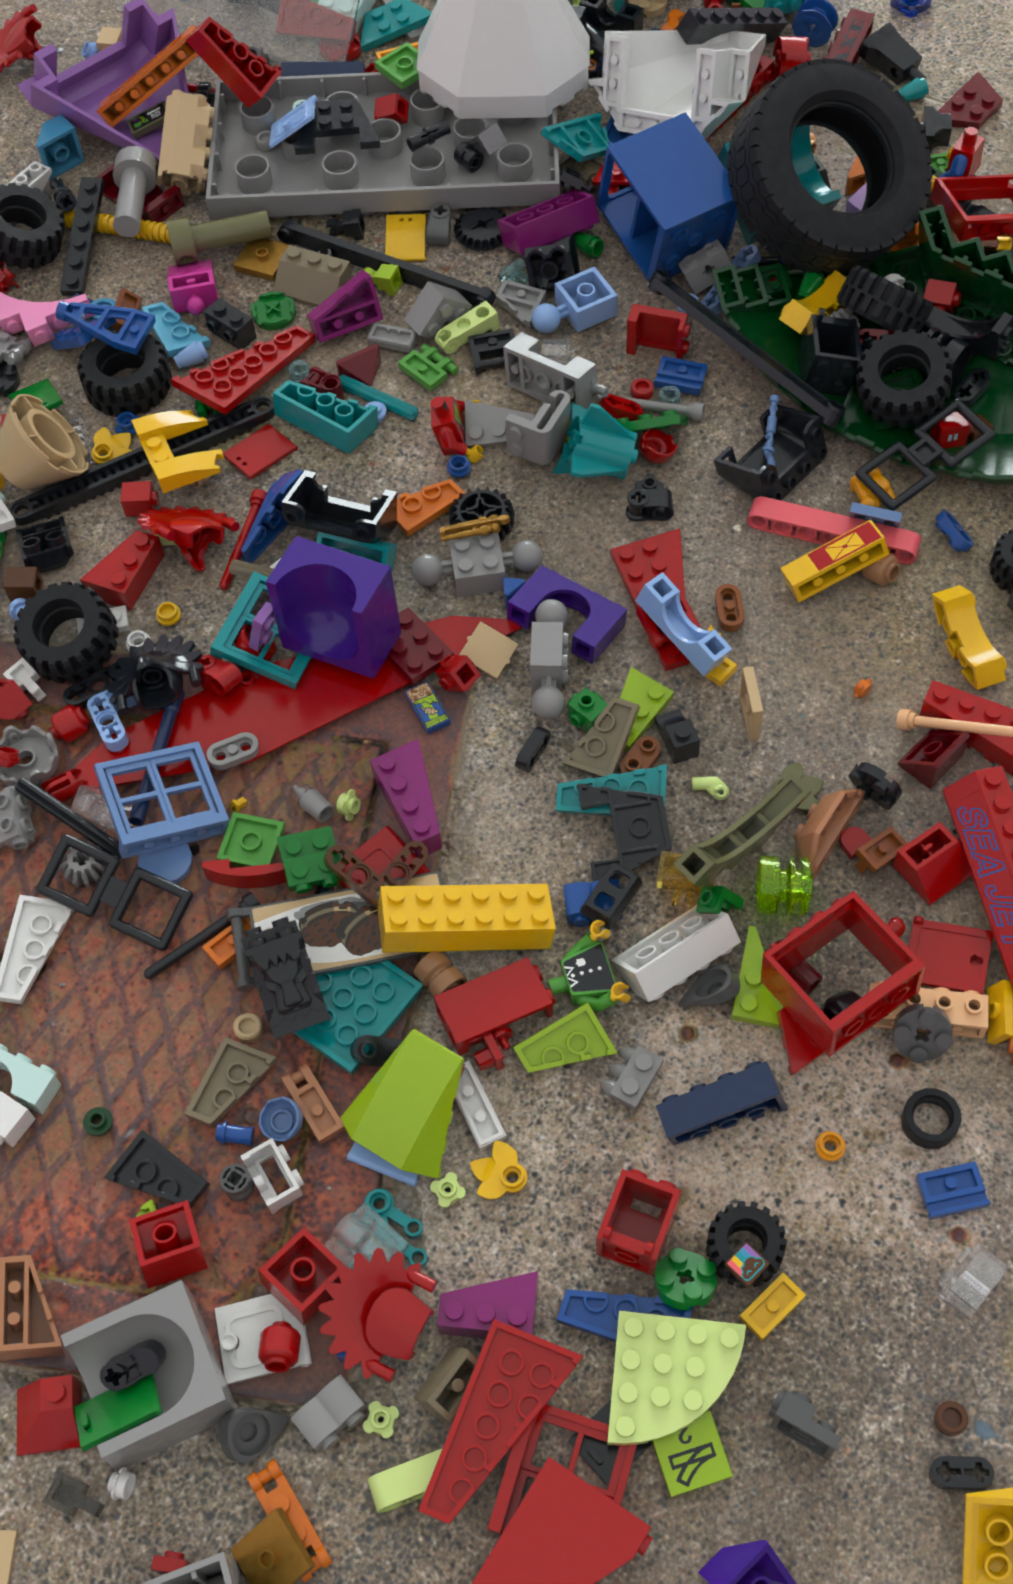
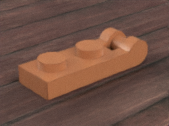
(314, 1104)

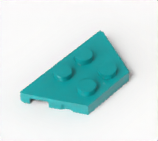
(391, 22)
(579, 137)

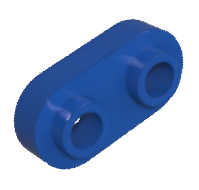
(949, 525)

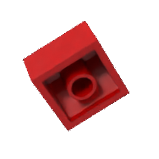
(167, 1244)

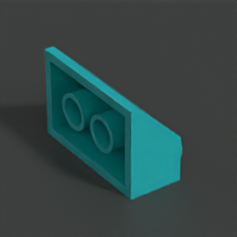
(377, 550)

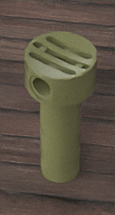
(190, 239)

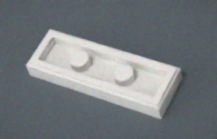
(478, 1110)

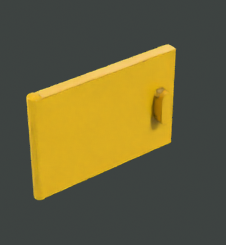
(406, 237)

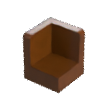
(22, 582)

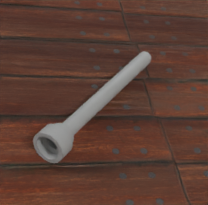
(694, 411)

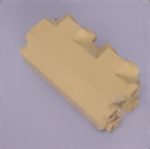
(185, 142)

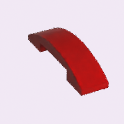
(244, 877)

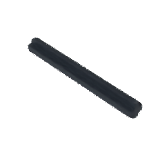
(67, 816)

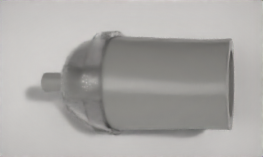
(310, 800)

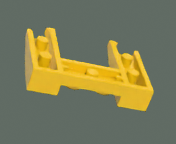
(170, 470)

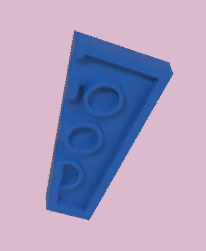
(599, 1312)

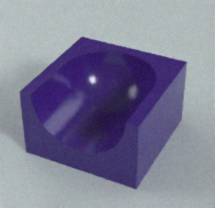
(334, 606)

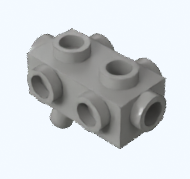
(15, 820)

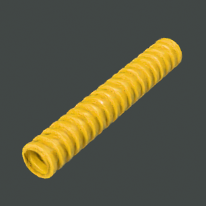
(148, 230)

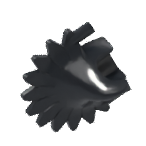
(155, 673)

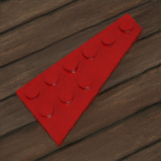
(243, 372)
(504, 1394)

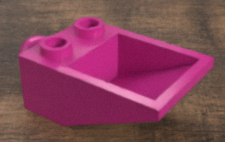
(192, 286)

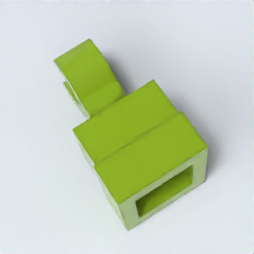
(386, 278)

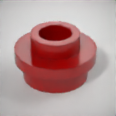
(9, 757)

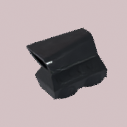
(552, 263)

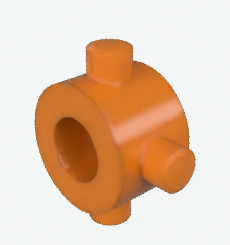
(862, 688)

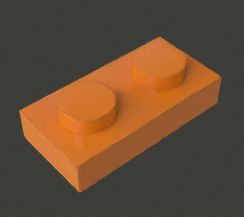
(221, 947)

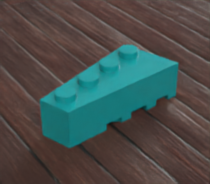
(325, 416)

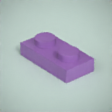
(261, 627)

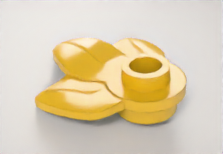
(109, 444)
(495, 1170)

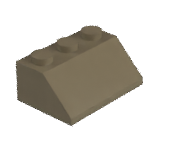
(310, 275)

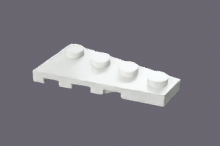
(30, 941)

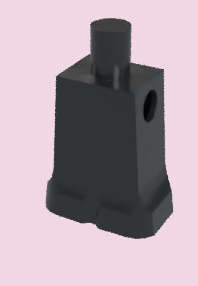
(891, 55)

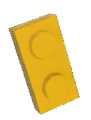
(772, 1306)

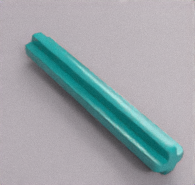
(372, 394)

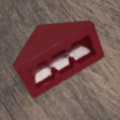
(361, 364)

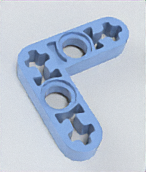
(110, 712)

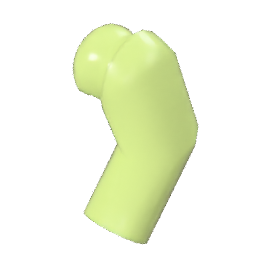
(712, 785)

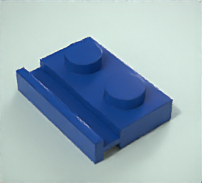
(683, 374)
(952, 1190)

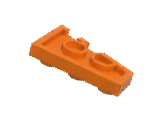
(423, 507)

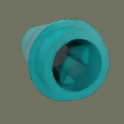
(915, 90)

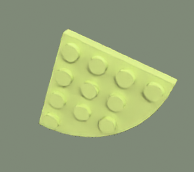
(668, 1373)

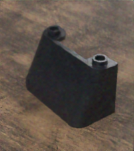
(311, 508)

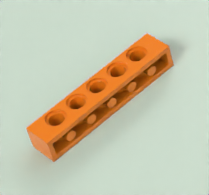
(147, 79)

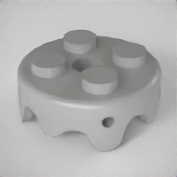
(32, 743)

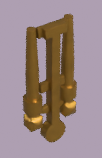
(480, 526)

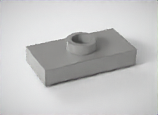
(392, 337)

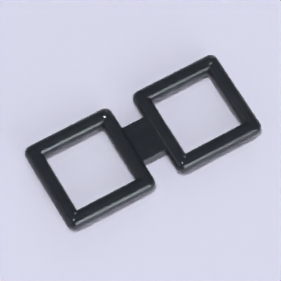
(924, 454)
(114, 892)

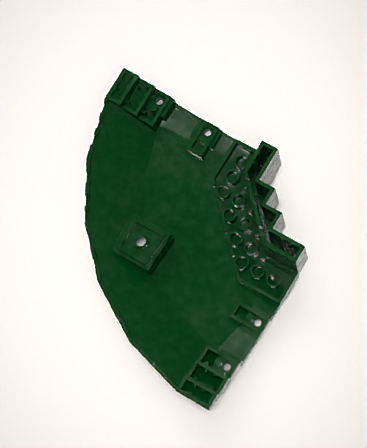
(986, 287)

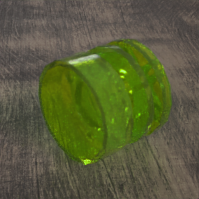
(783, 885)

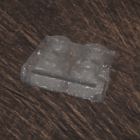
(363, 1234)

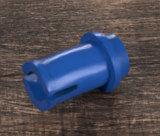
(234, 1134)

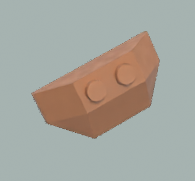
(825, 826)

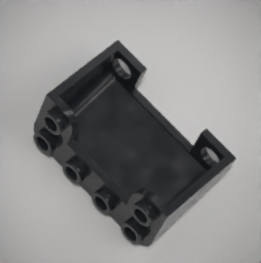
(798, 450)

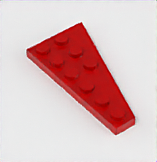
(641, 563)

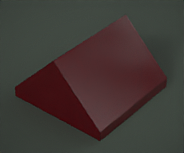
(934, 755)

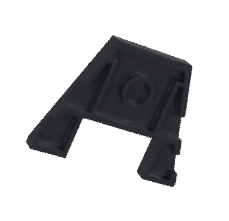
(337, 119)
(637, 823)

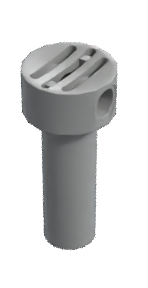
(135, 177)

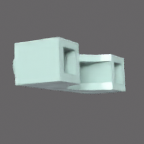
(30, 1084)

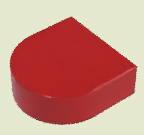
(852, 839)

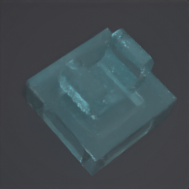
(513, 270)

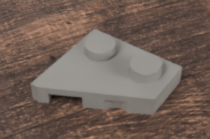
(520, 300)

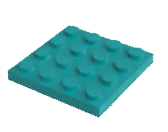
(359, 1004)

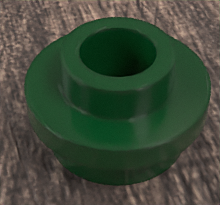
(101, 1128)

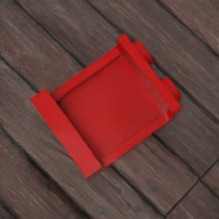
(657, 329)

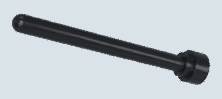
(248, 900)

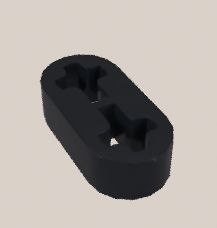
(975, 390)
(533, 749)
(961, 1481)

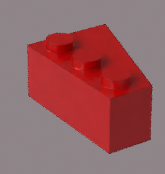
(126, 570)

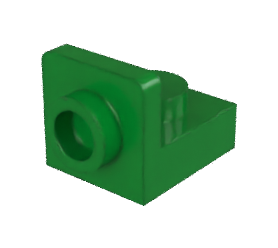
(718, 899)

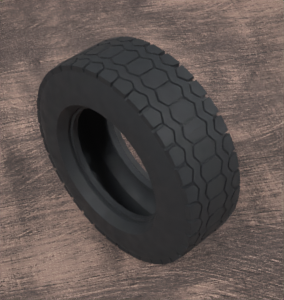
(876, 128)

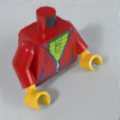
(449, 427)

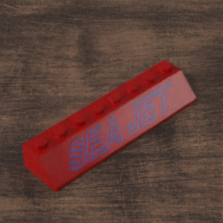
(984, 824)

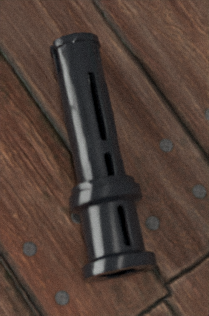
(62, 195)

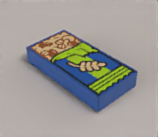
(427, 707)

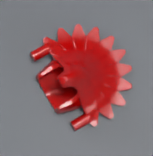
(18, 37)
(189, 529)
(376, 1312)

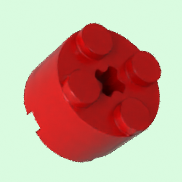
(789, 52)

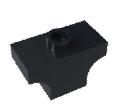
(936, 127)

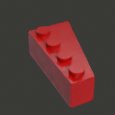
(234, 64)
(955, 704)

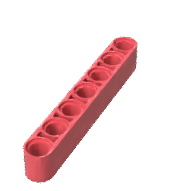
(823, 526)

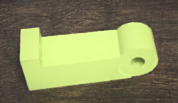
(473, 322)

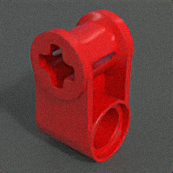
(219, 675)

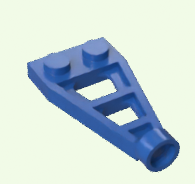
(131, 335)

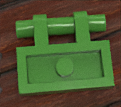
(424, 371)

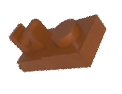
(879, 850)

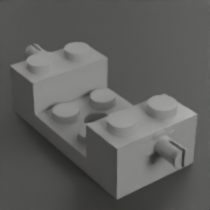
(540, 376)

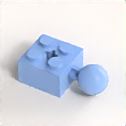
(582, 299)

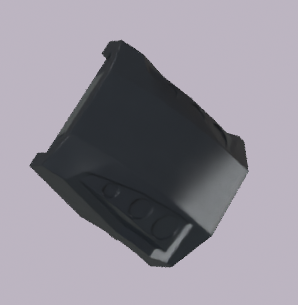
(45, 545)

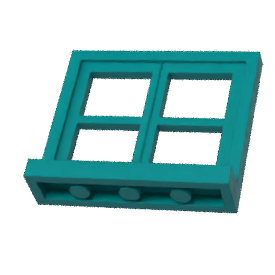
(227, 635)

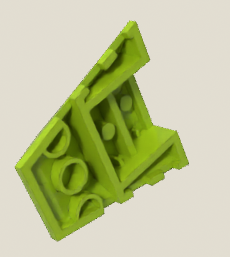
(408, 1106)

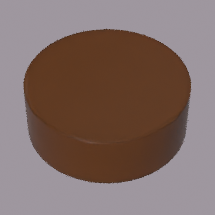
(951, 1418)

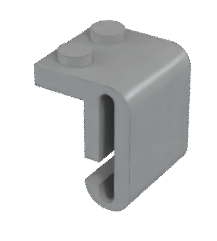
(544, 435)

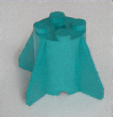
(596, 445)

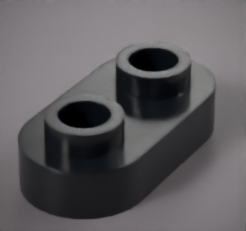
(380, 1049)

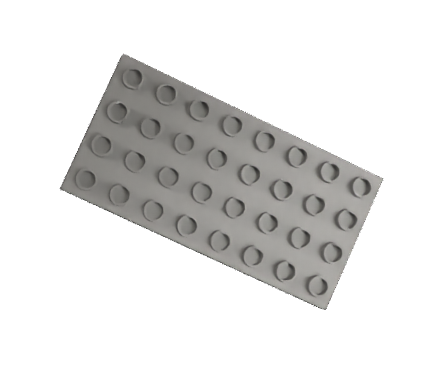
(373, 179)

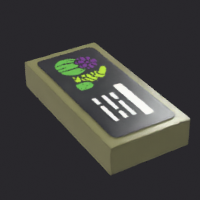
(147, 120)

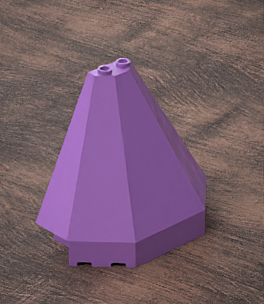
(84, 86)

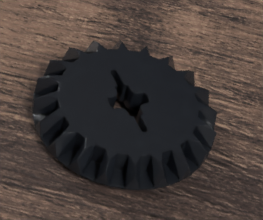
(475, 237)

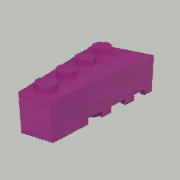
(407, 791)

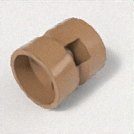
(436, 972)

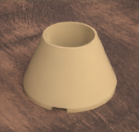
(38, 445)

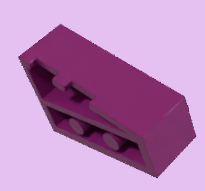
(472, 1309)

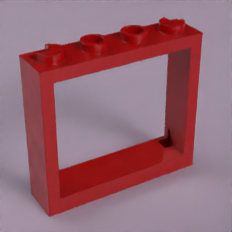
(949, 190)

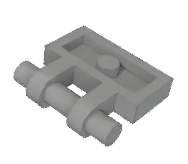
(12, 350)

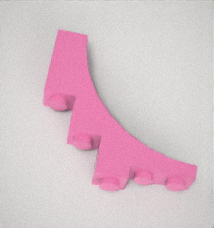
(34, 317)

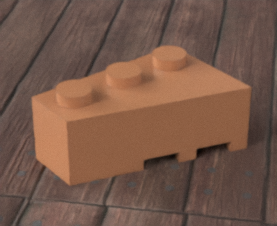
(24, 1313)

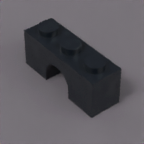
(626, 19)

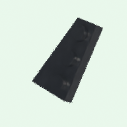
(157, 1171)

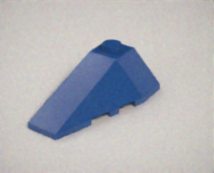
(269, 520)

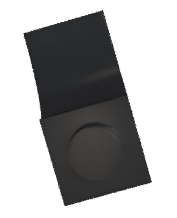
(678, 736)

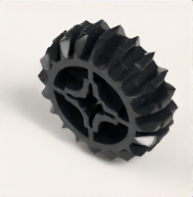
(483, 502)

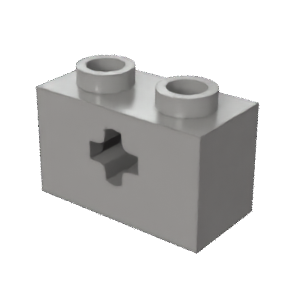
(699, 266)

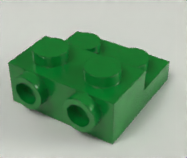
(303, 859)

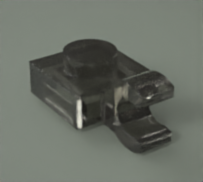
(70, 1494)

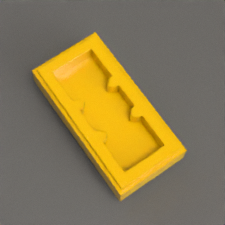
(1000, 1012)

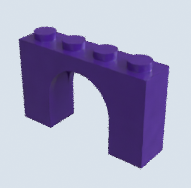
(603, 616)

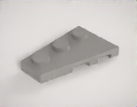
(486, 424)

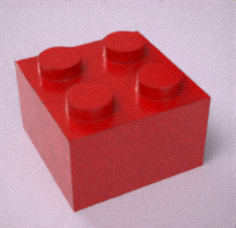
(299, 1274)

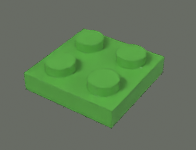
(400, 65)
(251, 840)

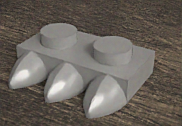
(632, 1077)

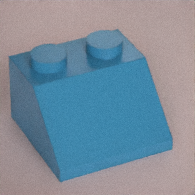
(59, 146)

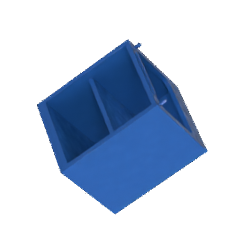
(675, 195)

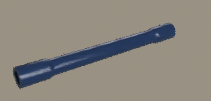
(140, 809)

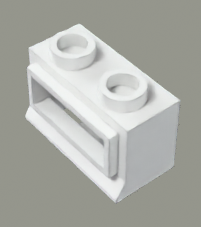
(261, 1154)

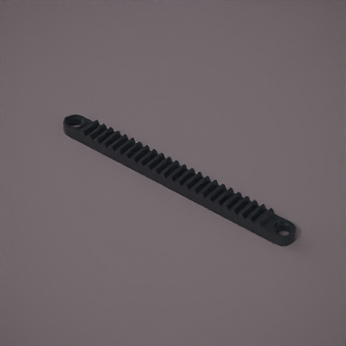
(135, 463)

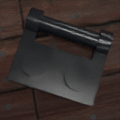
(489, 345)

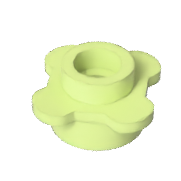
(348, 804)
(446, 1199)
(386, 1427)

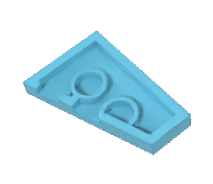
(172, 331)

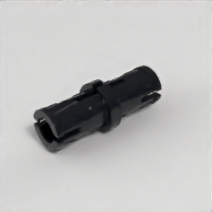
(428, 135)

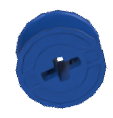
(815, 21)

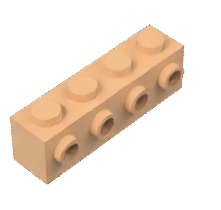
(965, 1010)

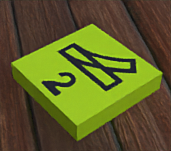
(692, 1457)

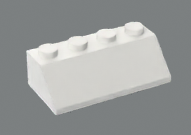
(676, 952)

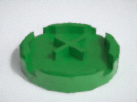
(273, 311)

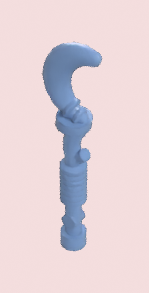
(768, 450)

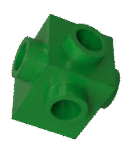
(585, 708)

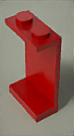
(492, 1002)

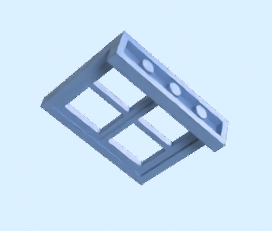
(173, 830)

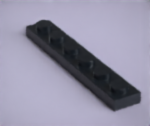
(82, 236)

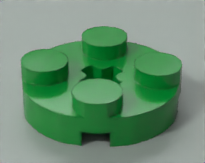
(685, 1264)

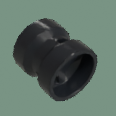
(468, 157)

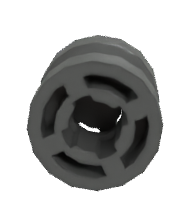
(241, 1187)

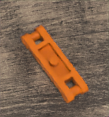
(284, 1497)

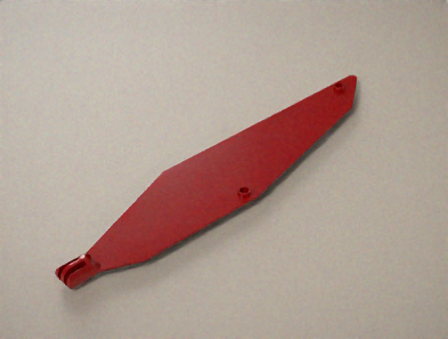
(265, 709)

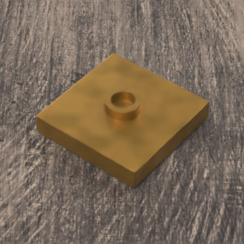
(260, 258)
(273, 1552)

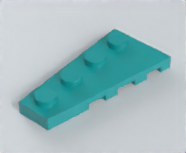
(639, 780)

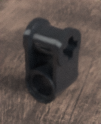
(652, 504)

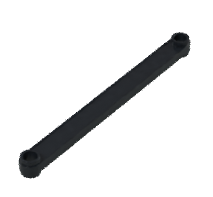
(363, 257)
(830, 411)

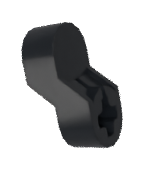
(120, 1373)

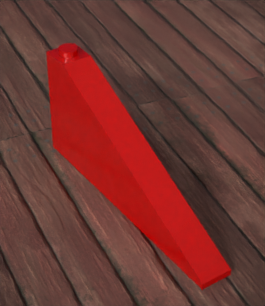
(564, 1535)

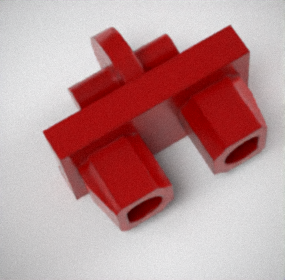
(492, 1055)

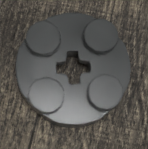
(927, 1047)

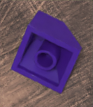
(746, 1564)

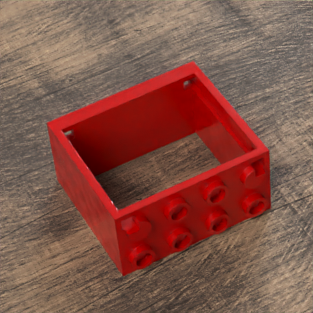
(800, 943)

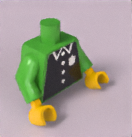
(588, 973)

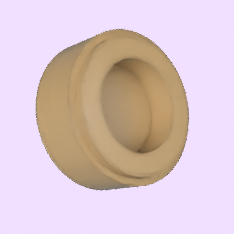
(248, 1028)

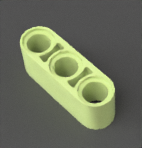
(403, 1482)

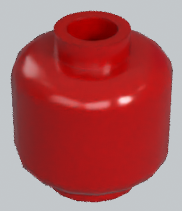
(70, 723)
(279, 1347)

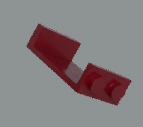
(157, 204)

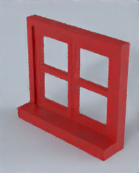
(522, 1454)

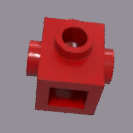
(457, 673)

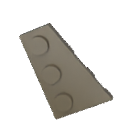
(605, 742)
(227, 1080)

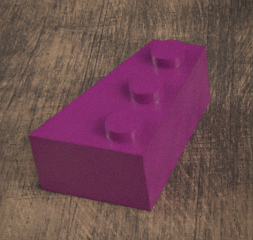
(346, 309)

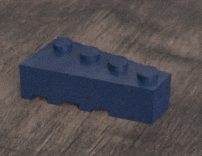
(721, 1103)

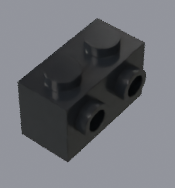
(230, 324)

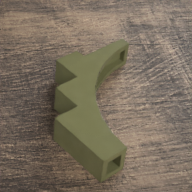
(707, 860)

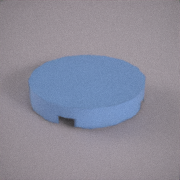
(168, 863)

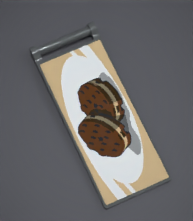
(336, 928)

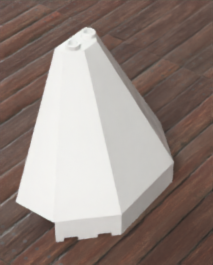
(503, 57)
(654, 75)

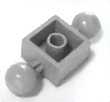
(477, 564)
(549, 659)

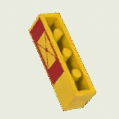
(835, 560)

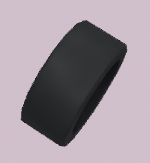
(939, 1098)

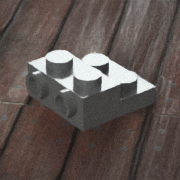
(793, 1418)

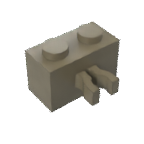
(447, 1384)

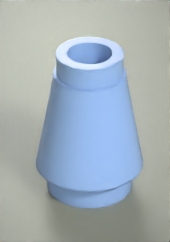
(191, 355)

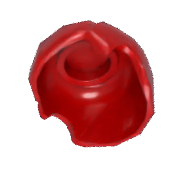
(657, 446)

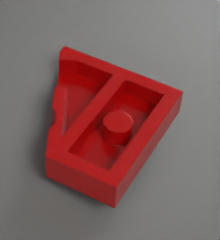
(799, 1045)

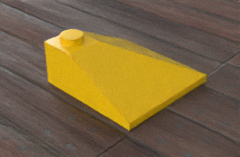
(988, 1537)

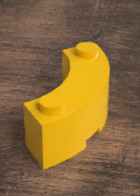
(798, 312)
(967, 640)

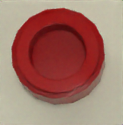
(642, 389)

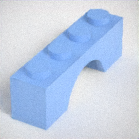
(662, 604)

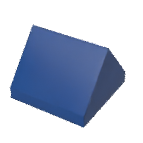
(511, 586)

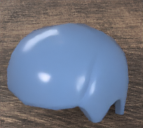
(281, 1119)

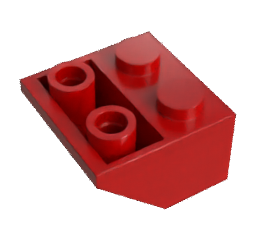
(933, 863)

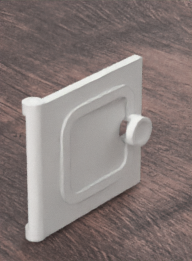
(247, 1321)

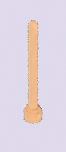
(909, 719)

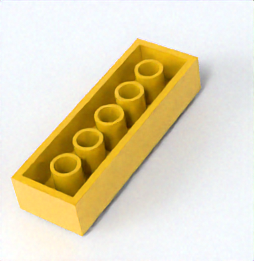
(465, 917)

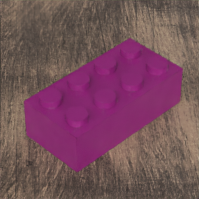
(549, 221)

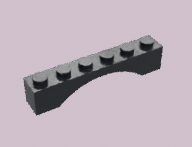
(706, 23)

